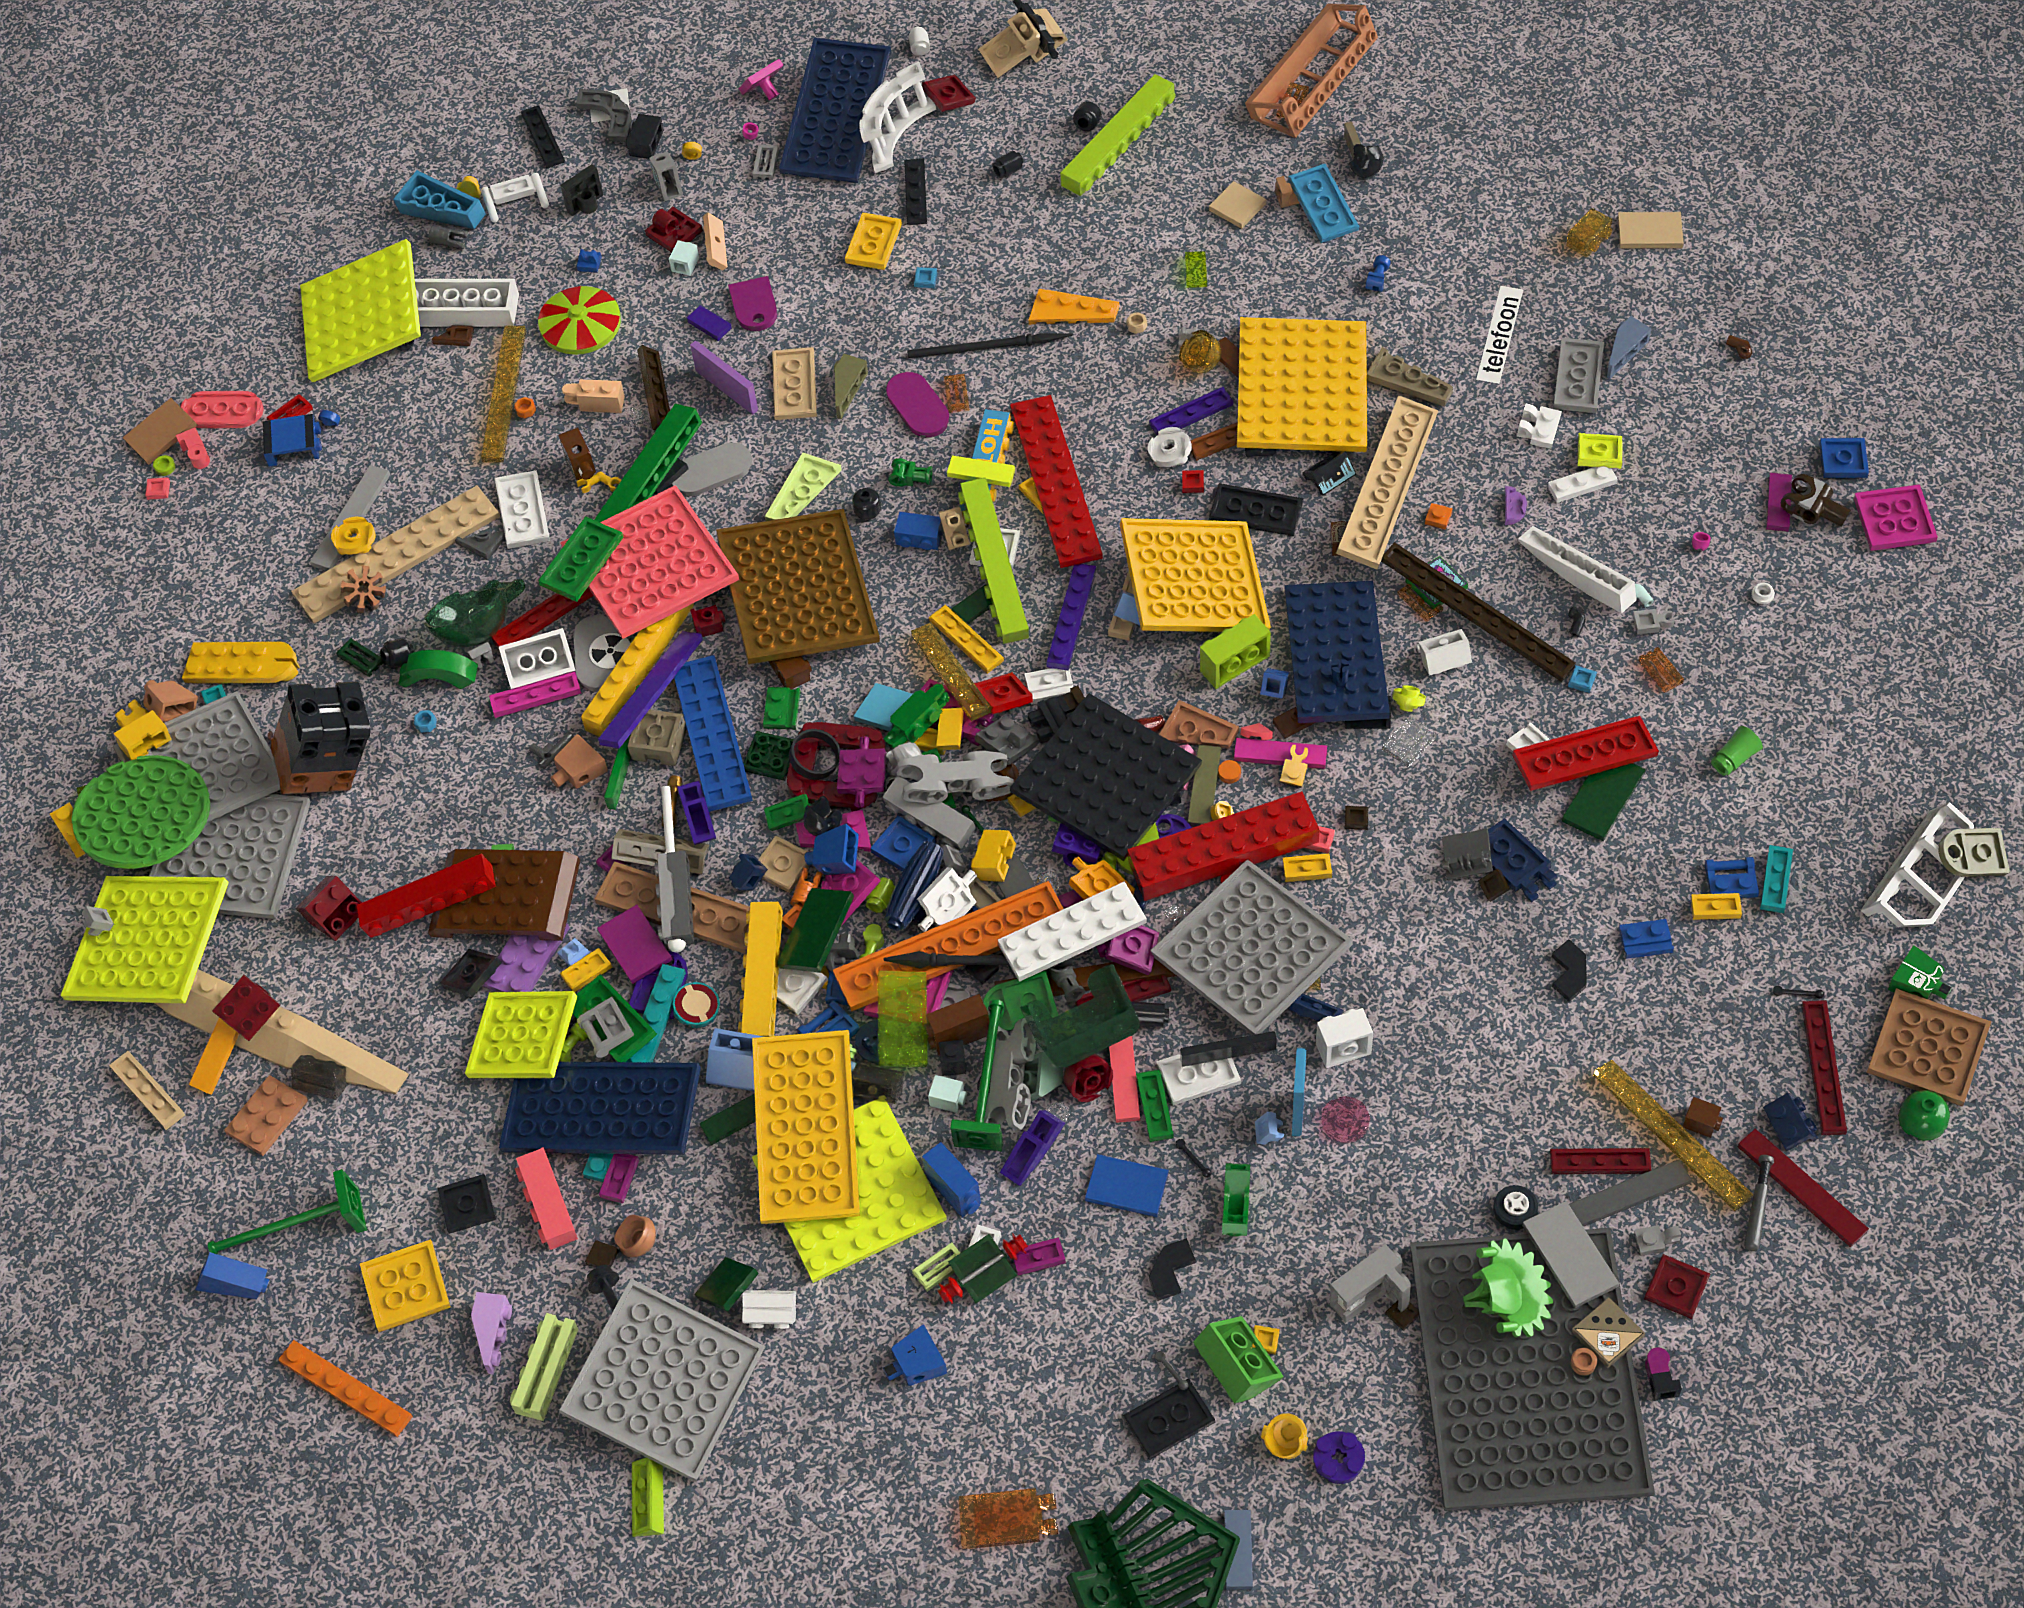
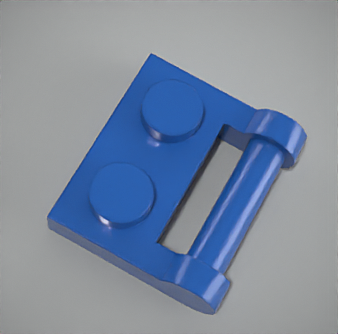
(1742, 883)
(839, 1023)

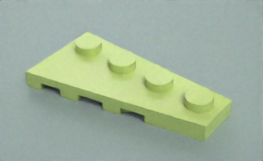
(802, 486)

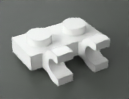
(1545, 427)

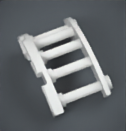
(877, 109)

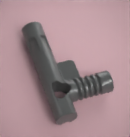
(550, 750)

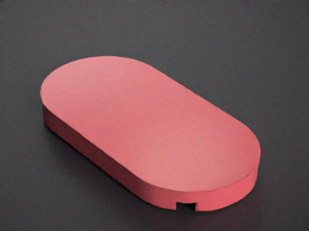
(223, 409)

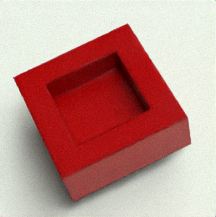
(1193, 481)

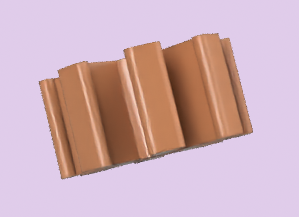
(371, 589)

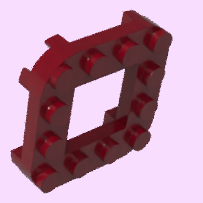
(806, 754)

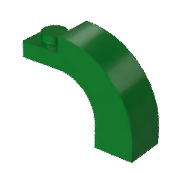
(438, 665)
(1236, 1199)

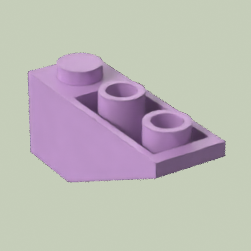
(489, 1322)

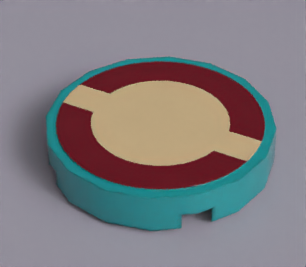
(696, 1005)

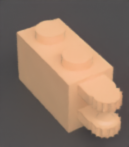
(595, 395)

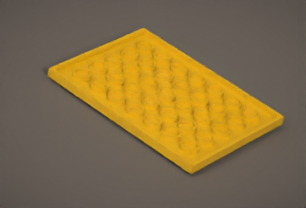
(1302, 384)

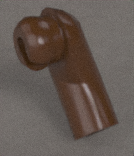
(1741, 345)

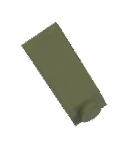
(849, 376)

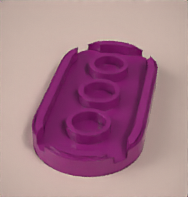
(917, 404)

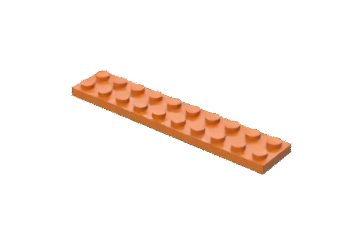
(968, 935)

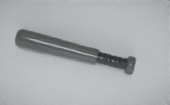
(1757, 1212)

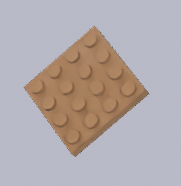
(1929, 1047)

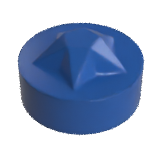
(329, 418)

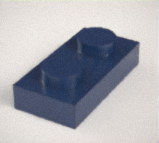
(1314, 1008)

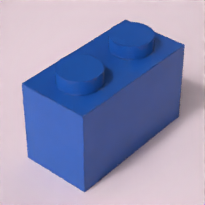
(918, 531)

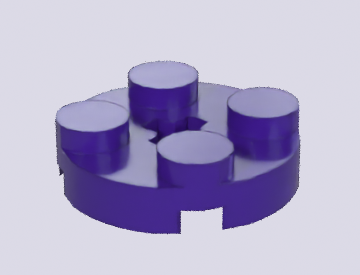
(1330, 1468)

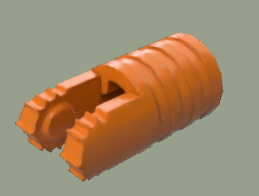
(803, 887)

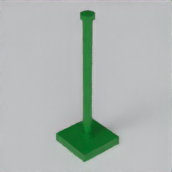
(977, 1133)
(348, 1203)

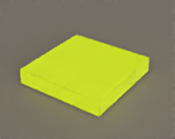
(1599, 450)

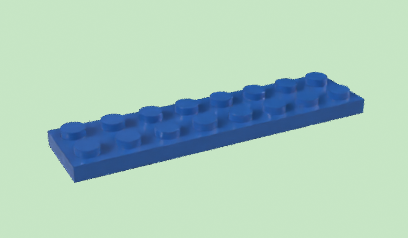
(712, 734)

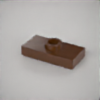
(1288, 724)

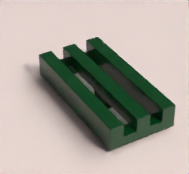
(371, 666)

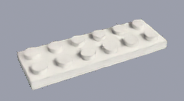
(1072, 931)

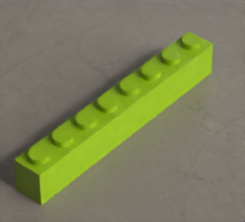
(1117, 135)
(994, 561)

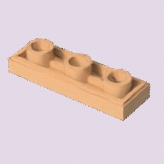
(714, 241)

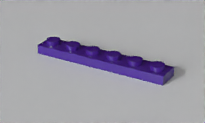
(1071, 617)

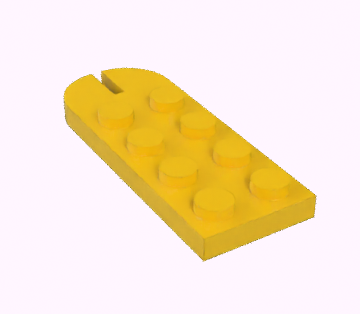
(240, 662)

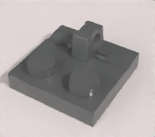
(1007, 738)

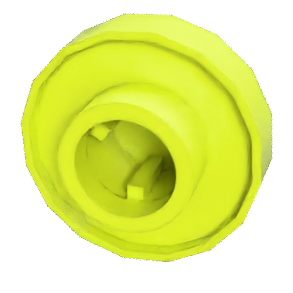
(1408, 697)

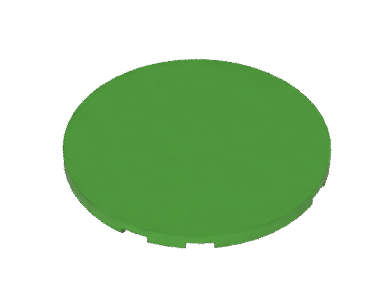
(141, 812)

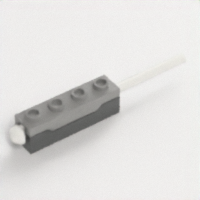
(673, 887)

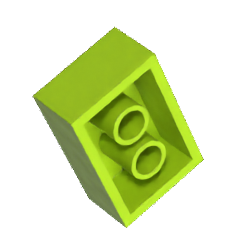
(1235, 651)

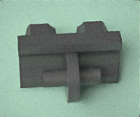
(841, 951)

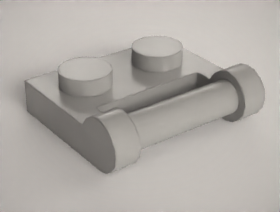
(612, 1023)

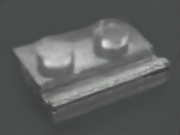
(1409, 741)

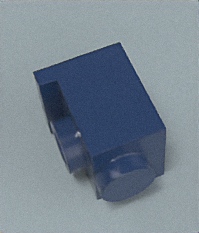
(747, 873)

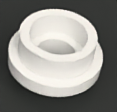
(1764, 588)

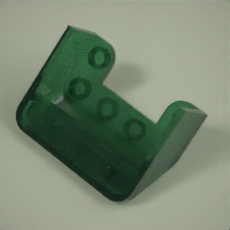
(1088, 1026)

